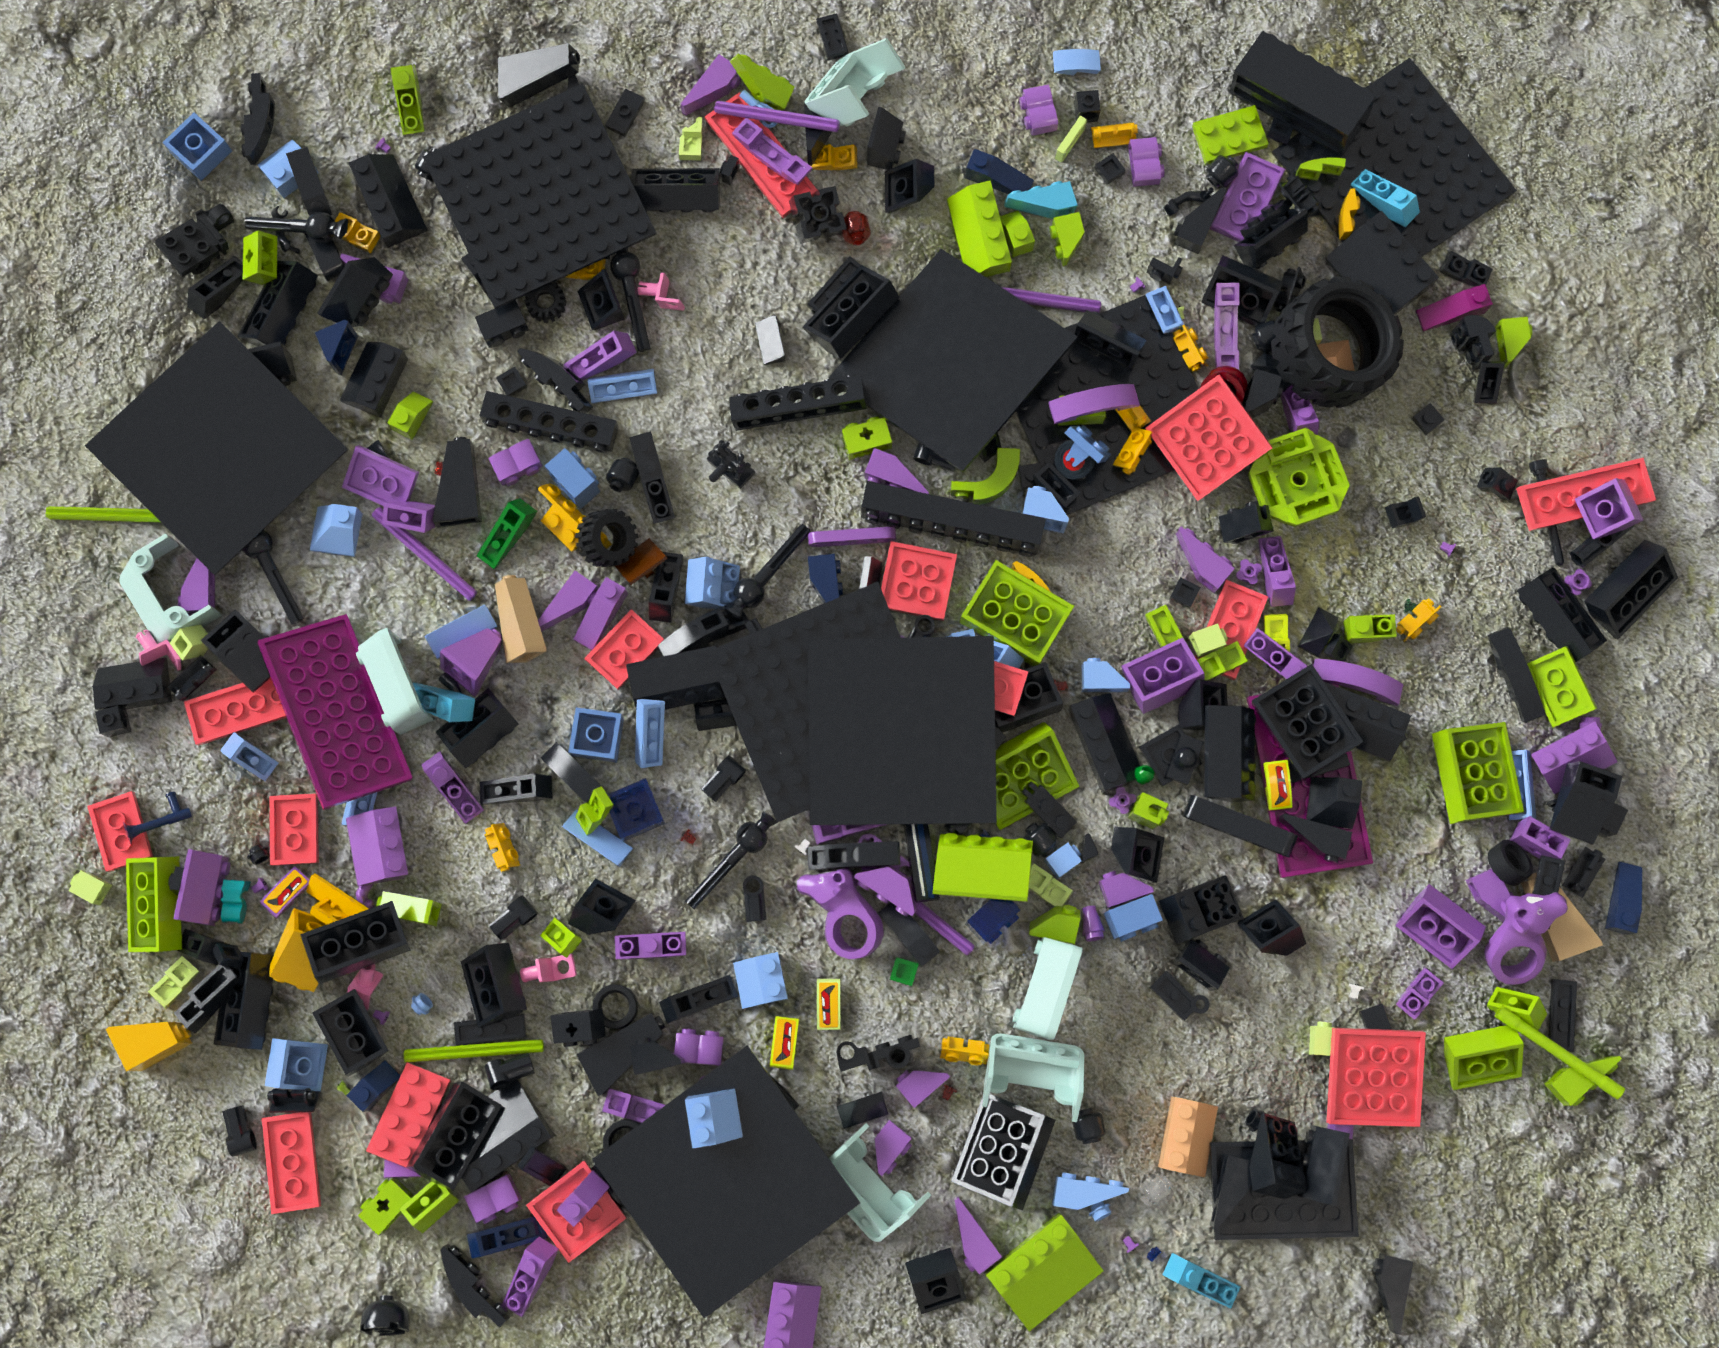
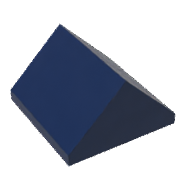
(337, 344)

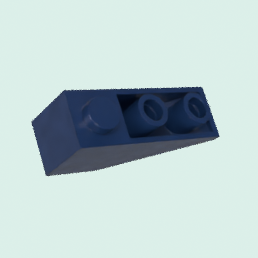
(823, 576)

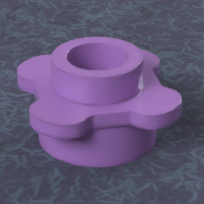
(1244, 576)
(1585, 582)
(1122, 806)

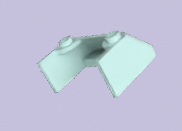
(850, 78)
(160, 622)
(392, 682)
(1048, 988)
(1035, 1065)
(879, 1208)

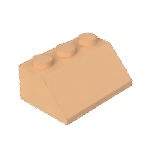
(1188, 1136)

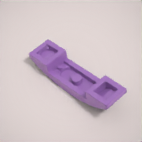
(770, 153)
(1226, 325)
(1093, 401)
(1361, 679)
(630, 1106)

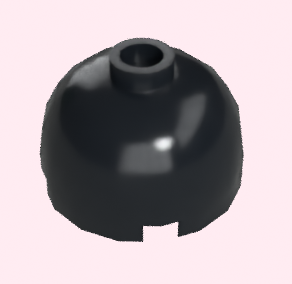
(385, 1317)

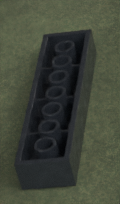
(952, 519)

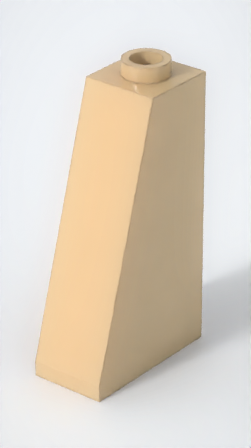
(518, 621)
(1568, 933)

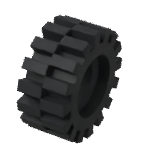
(546, 313)

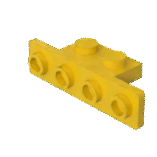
(564, 518)
(333, 902)

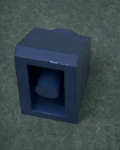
(374, 1086)

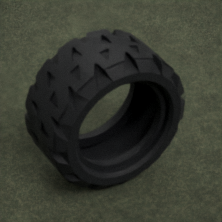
(1366, 316)

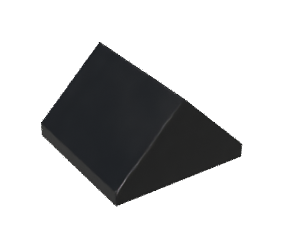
(600, 301)

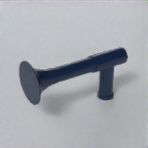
(177, 815)

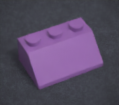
(1162, 675)
(1581, 745)
(377, 846)
(201, 888)
(1441, 926)
(792, 1315)

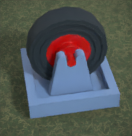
(1078, 456)

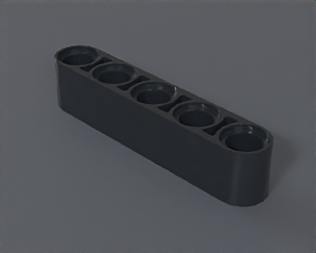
(1240, 826)

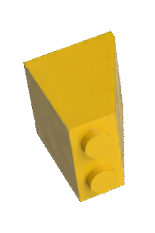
(290, 959)
(148, 1043)

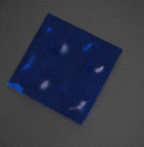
(635, 810)
(991, 918)

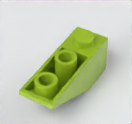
(762, 83)
(408, 98)
(1570, 1085)

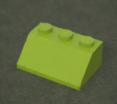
(1483, 1056)

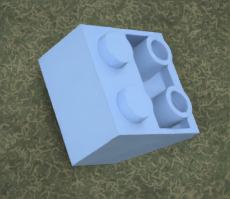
(710, 583)

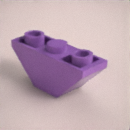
(890, 886)
(650, 945)

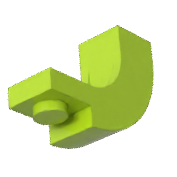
(994, 486)

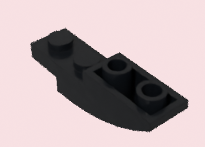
(259, 124)
(556, 374)
(652, 477)
(702, 631)
(854, 855)
(463, 1280)

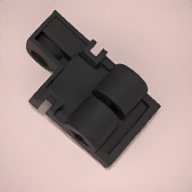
(196, 243)
(882, 1051)

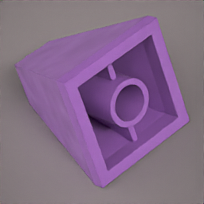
(471, 659)

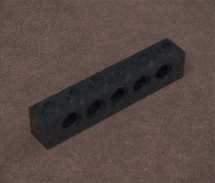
(496, 403)
(809, 407)

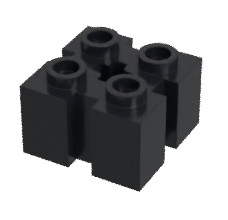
(824, 203)

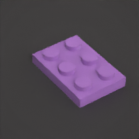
(379, 477)

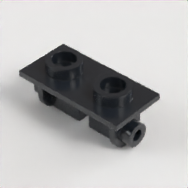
(1293, 282)
(191, 678)
(1584, 871)
(293, 1101)

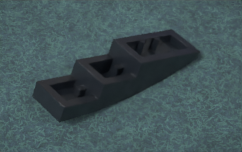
(1517, 674)

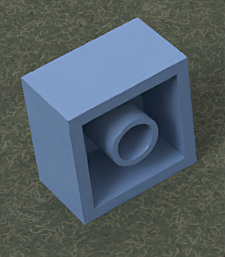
(197, 146)
(572, 478)
(596, 735)
(1132, 917)

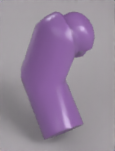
(362, 896)

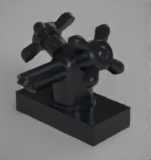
(729, 465)

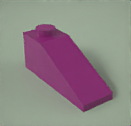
(1453, 308)

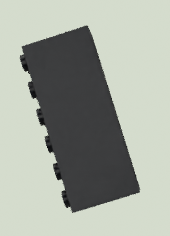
(1302, 93)

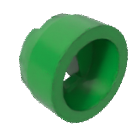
(1144, 774)

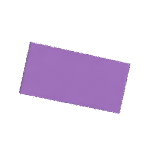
(1247, 195)

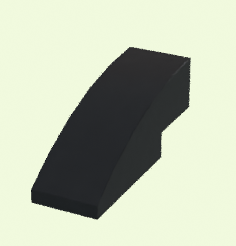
(570, 772)
(206, 998)

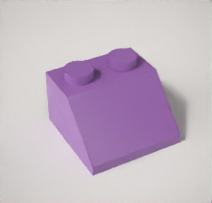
(1609, 508)

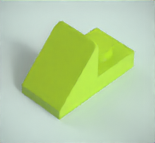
(561, 937)

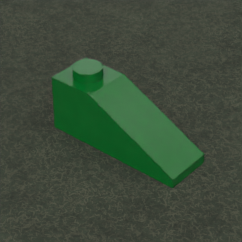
(506, 532)

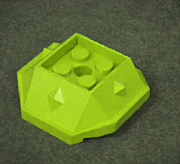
(1315, 463)

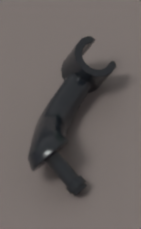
(1198, 196)
(281, 238)

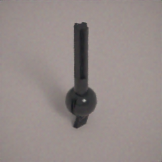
(318, 226)
(626, 267)
(260, 549)
(750, 591)
(751, 839)

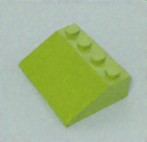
(1016, 613)
(1026, 759)
(1477, 772)
(983, 867)
(1044, 1271)

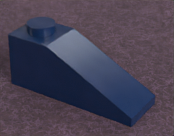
(1003, 177)
(1625, 900)
(504, 1237)

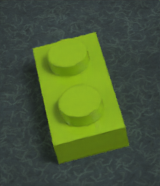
(1163, 625)

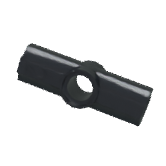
(1592, 548)

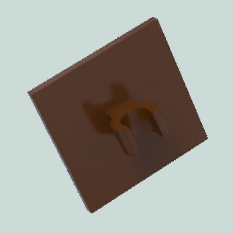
(644, 560)

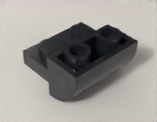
(1473, 335)

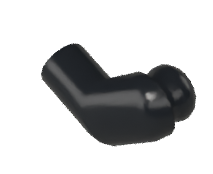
(449, 682)

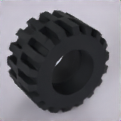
(622, 532)

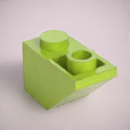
(1068, 233)
(1369, 628)

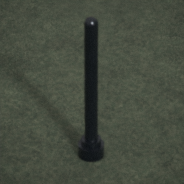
(1539, 469)

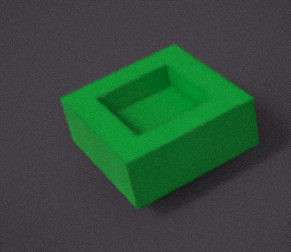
(904, 971)

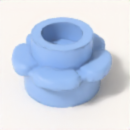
(421, 1004)
(1100, 1211)

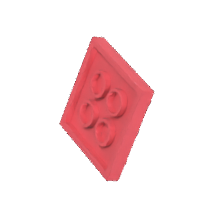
(918, 580)
(593, 1226)

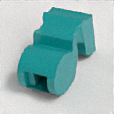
(234, 905)

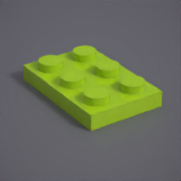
(1230, 134)
(1561, 686)

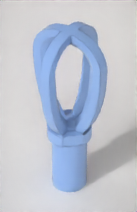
(751, 101)

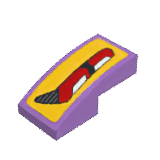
(285, 892)

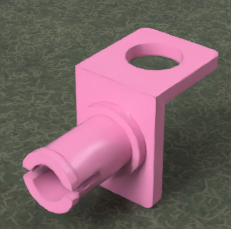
(659, 291)
(154, 651)
(547, 970)
(365, 983)

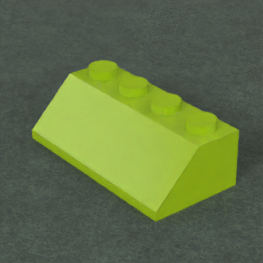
(979, 229)
(152, 905)

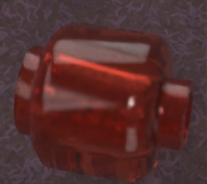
(857, 228)

